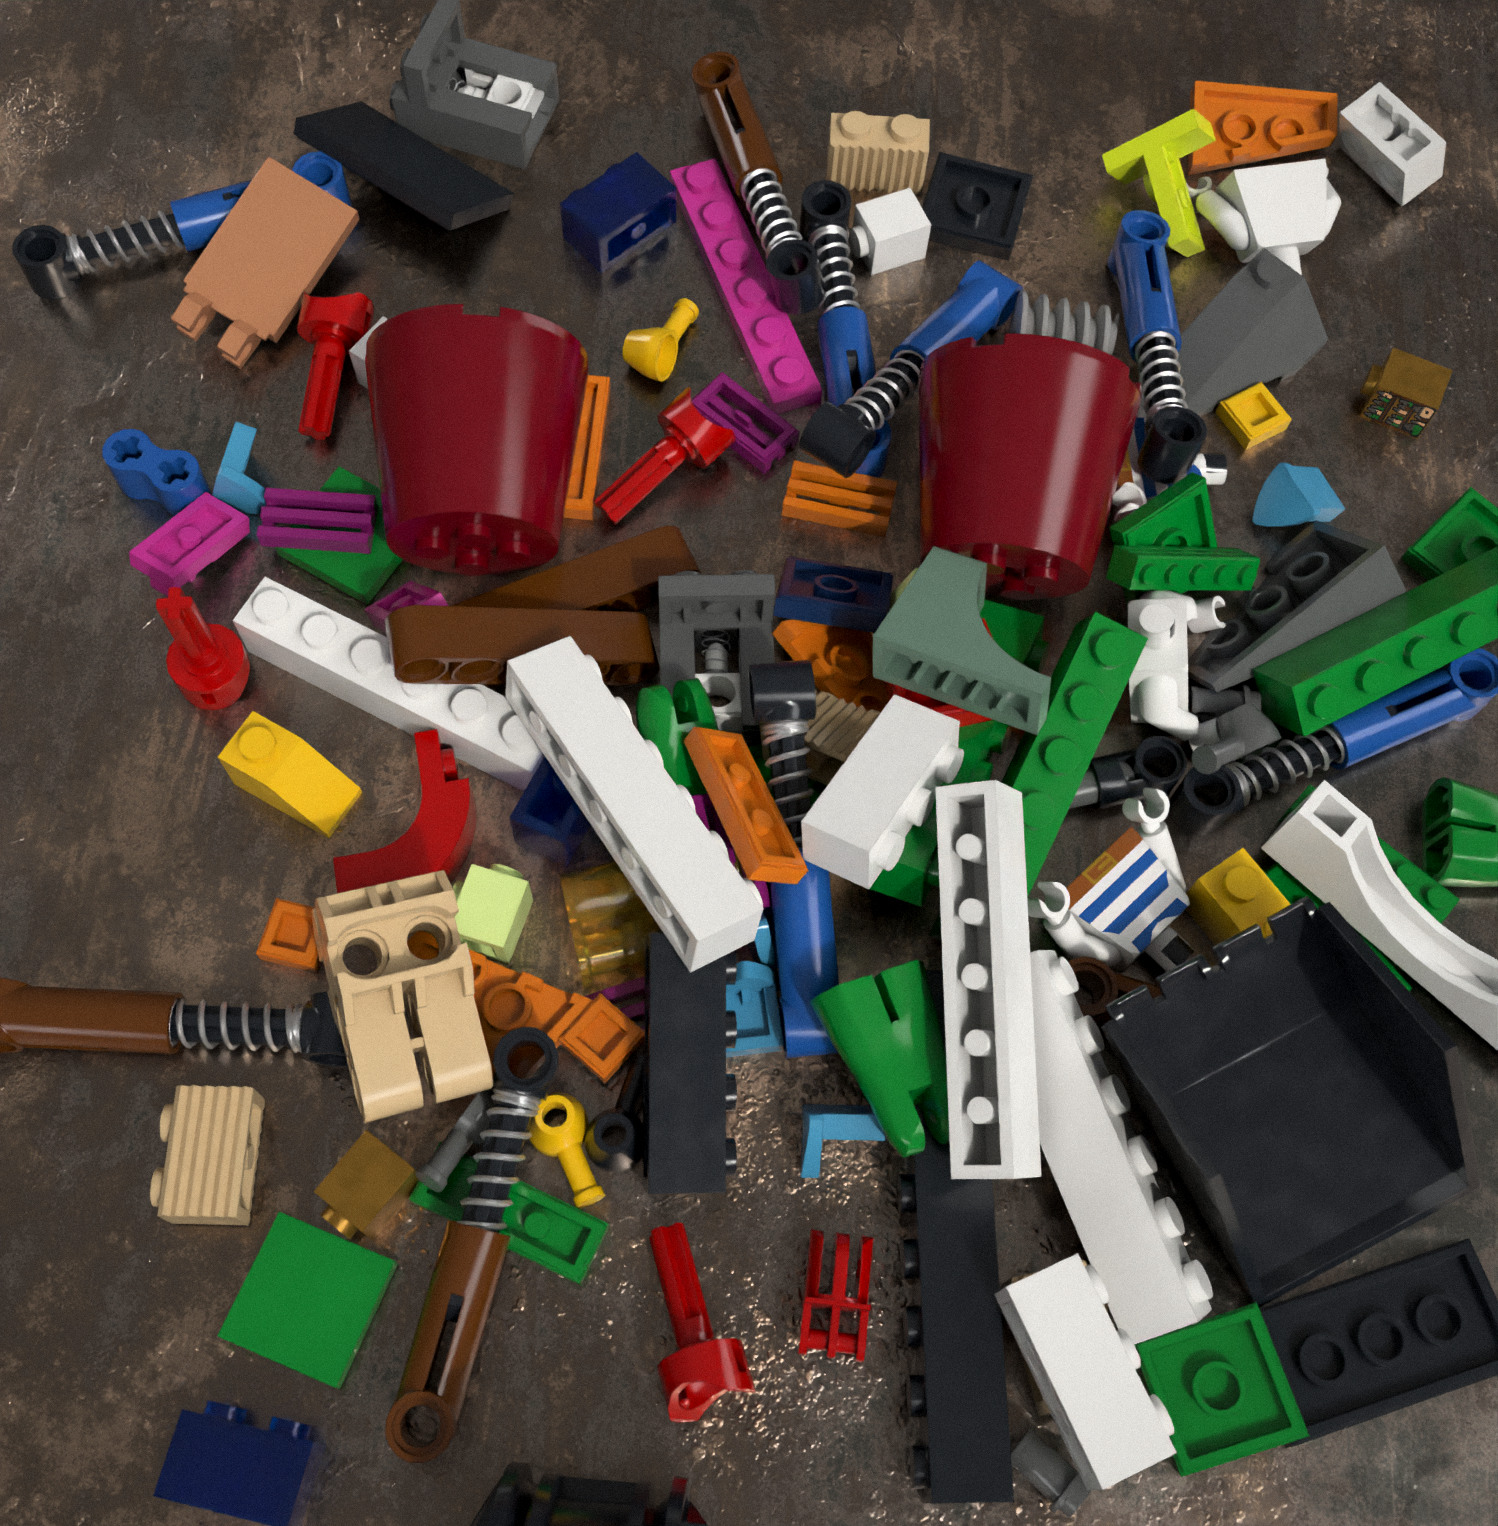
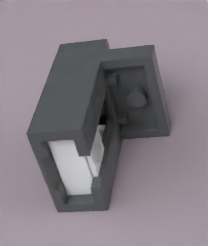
(473, 92)
(717, 619)

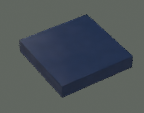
(833, 594)

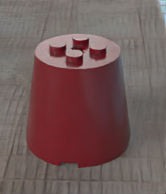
(474, 436)
(1022, 457)

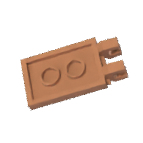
(263, 260)

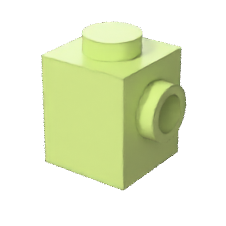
(492, 910)

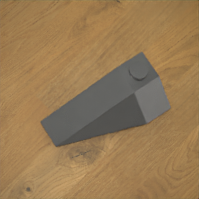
(1249, 334)
(1310, 589)

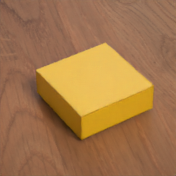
(1253, 415)

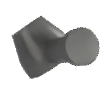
(1241, 734)
(457, 1142)

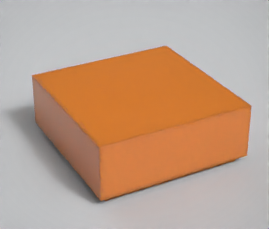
(290, 937)
(602, 1038)

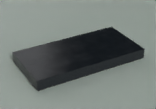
(404, 164)
(1387, 1338)

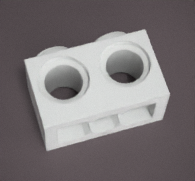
(1391, 143)

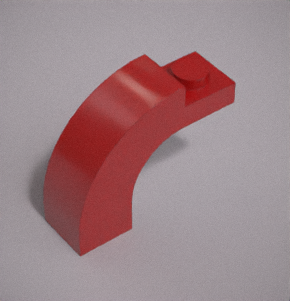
(437, 837)

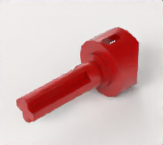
(333, 329)
(687, 437)
(204, 657)
(702, 1365)

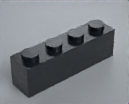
(686, 1072)

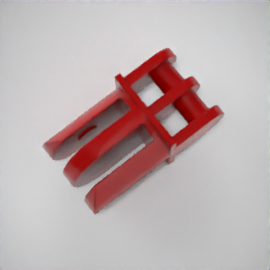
(835, 1300)

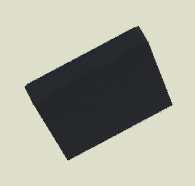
(975, 205)

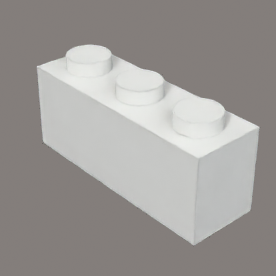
(882, 792)
(1087, 1373)

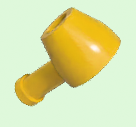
(656, 348)
(566, 1144)

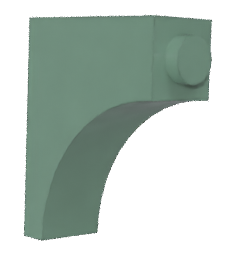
(943, 650)

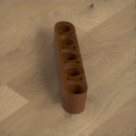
(606, 580)
(476, 642)

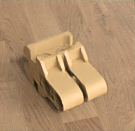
(433, 991)

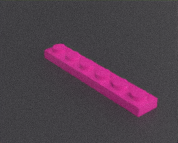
(745, 287)

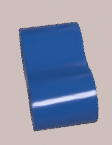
(153, 472)

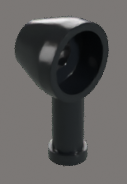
(624, 1114)

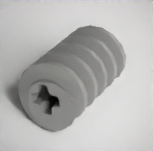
(1059, 323)

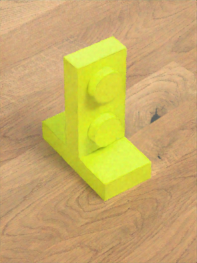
(1156, 159)

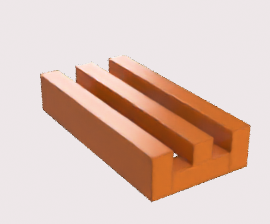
(856, 491)

